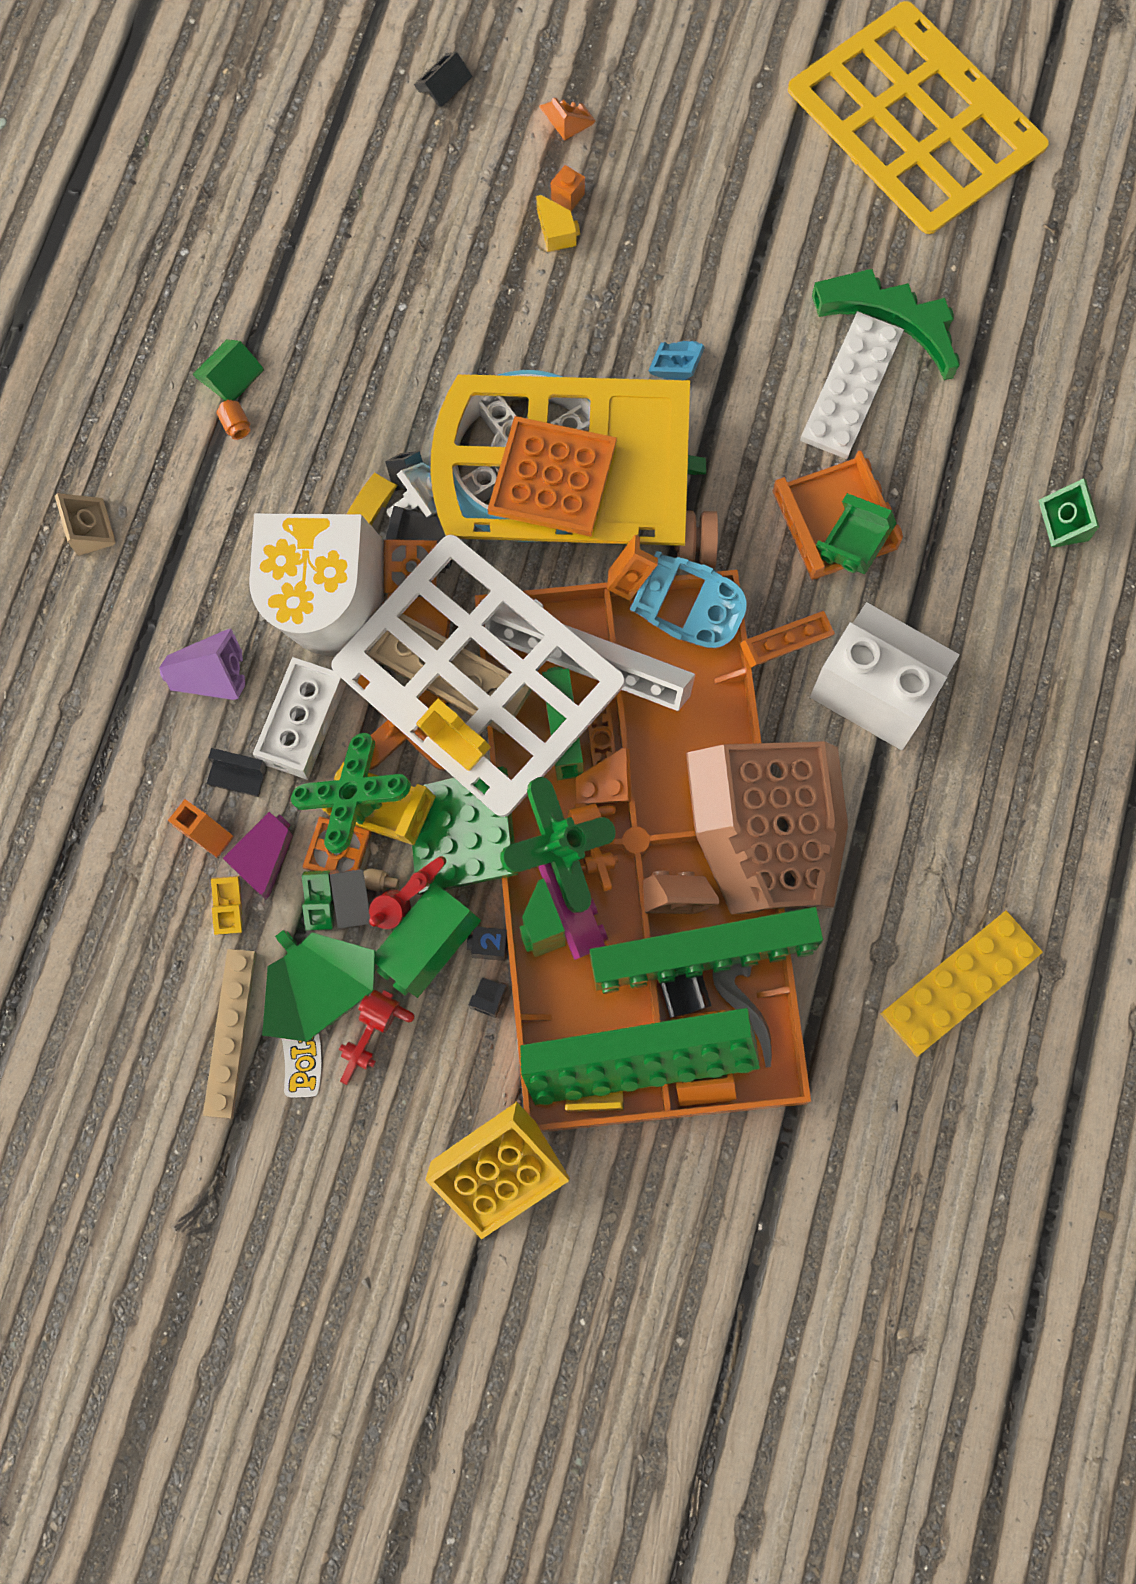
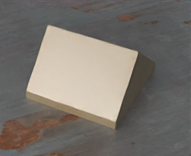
(85, 522)

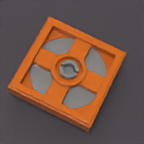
(402, 558)
(321, 859)

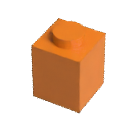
(567, 188)

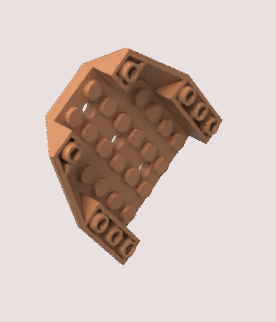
(738, 813)

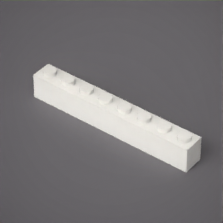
(642, 674)

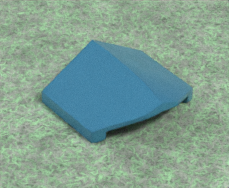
(676, 360)

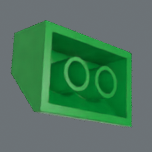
(542, 926)

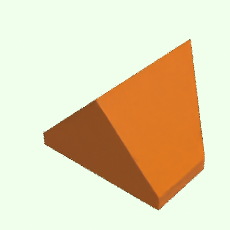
(567, 118)

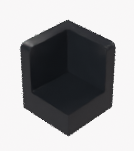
(400, 462)
(488, 997)

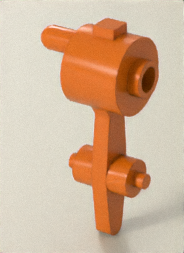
(598, 862)

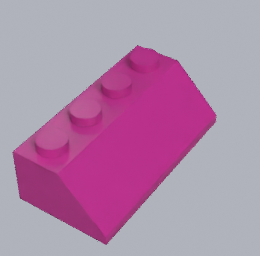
(579, 928)

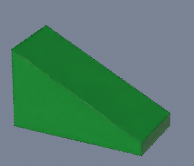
(696, 465)

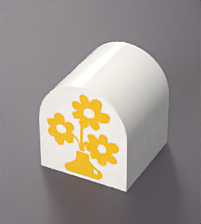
(316, 576)

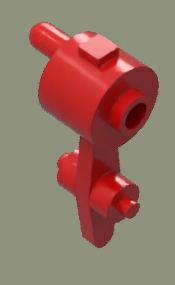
(393, 905)
(378, 1014)

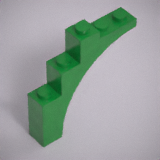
(895, 305)

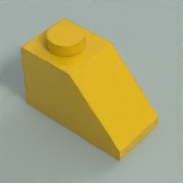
(556, 224)

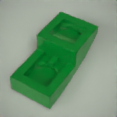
(318, 902)

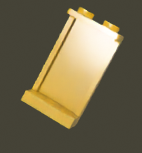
(400, 818)

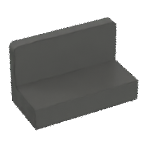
(350, 898)

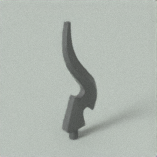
(737, 999)

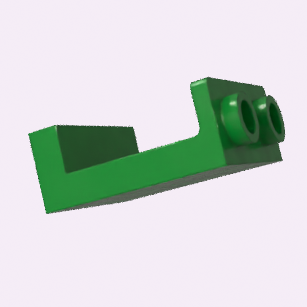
(857, 535)

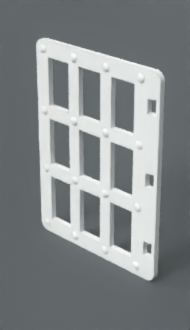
(404, 709)

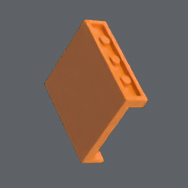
(815, 505)

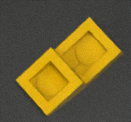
(372, 498)
(227, 905)

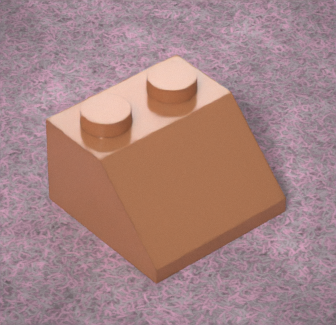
(677, 893)

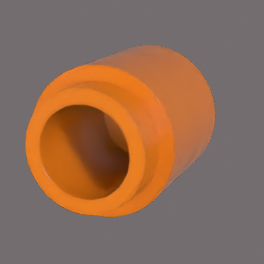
(233, 419)

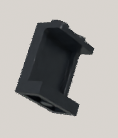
(414, 526)

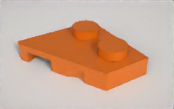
(606, 781)

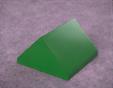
(229, 370)
(1069, 515)

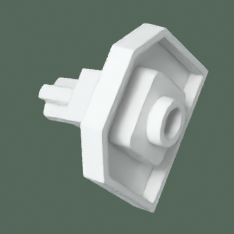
(419, 490)

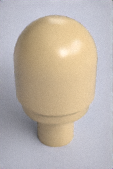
(379, 880)

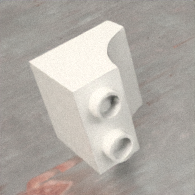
(883, 675)

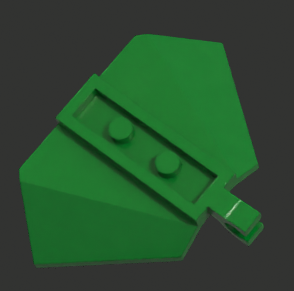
(314, 985)

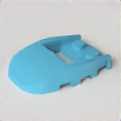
(714, 614)

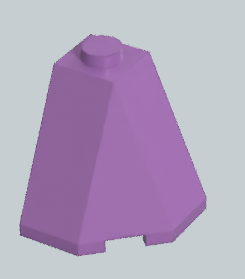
(206, 667)

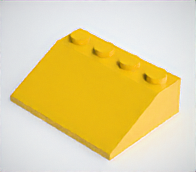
(497, 1171)

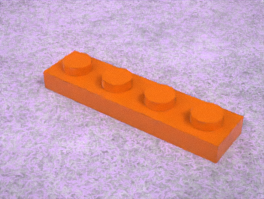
(787, 639)

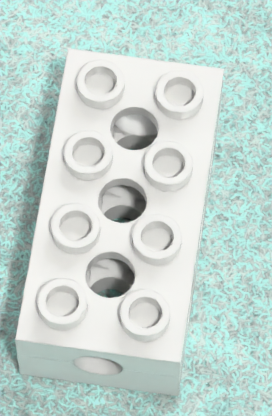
(288, 706)

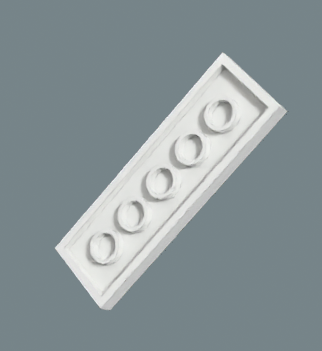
(851, 385)

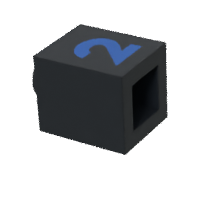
(488, 943)

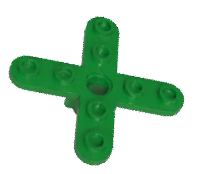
(353, 795)
(560, 844)

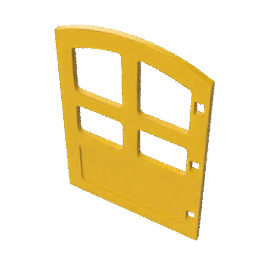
(646, 473)

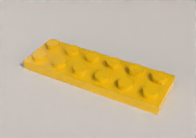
(961, 983)

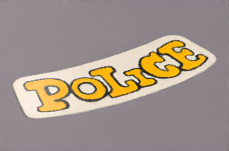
(302, 1067)

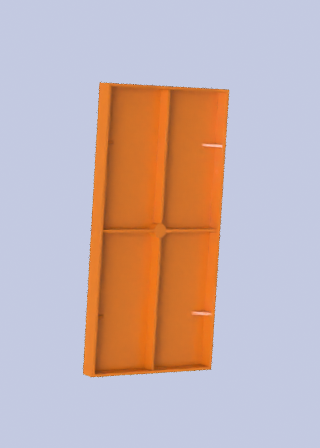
(653, 833)

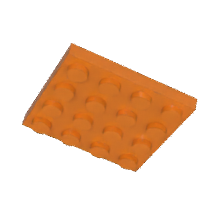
(552, 476)

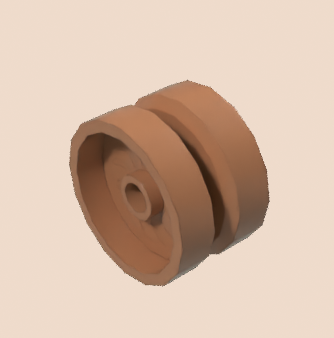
(701, 538)

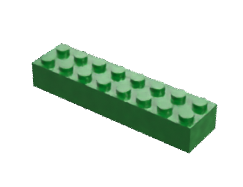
(706, 949)
(640, 1057)

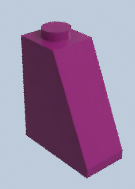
(261, 853)

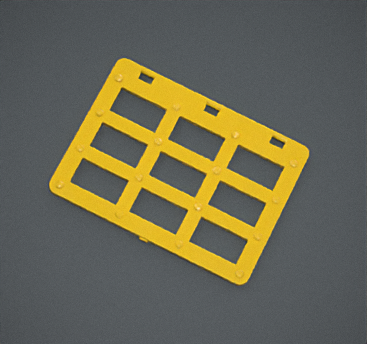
(951, 65)

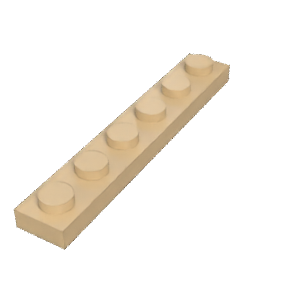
(229, 1034)

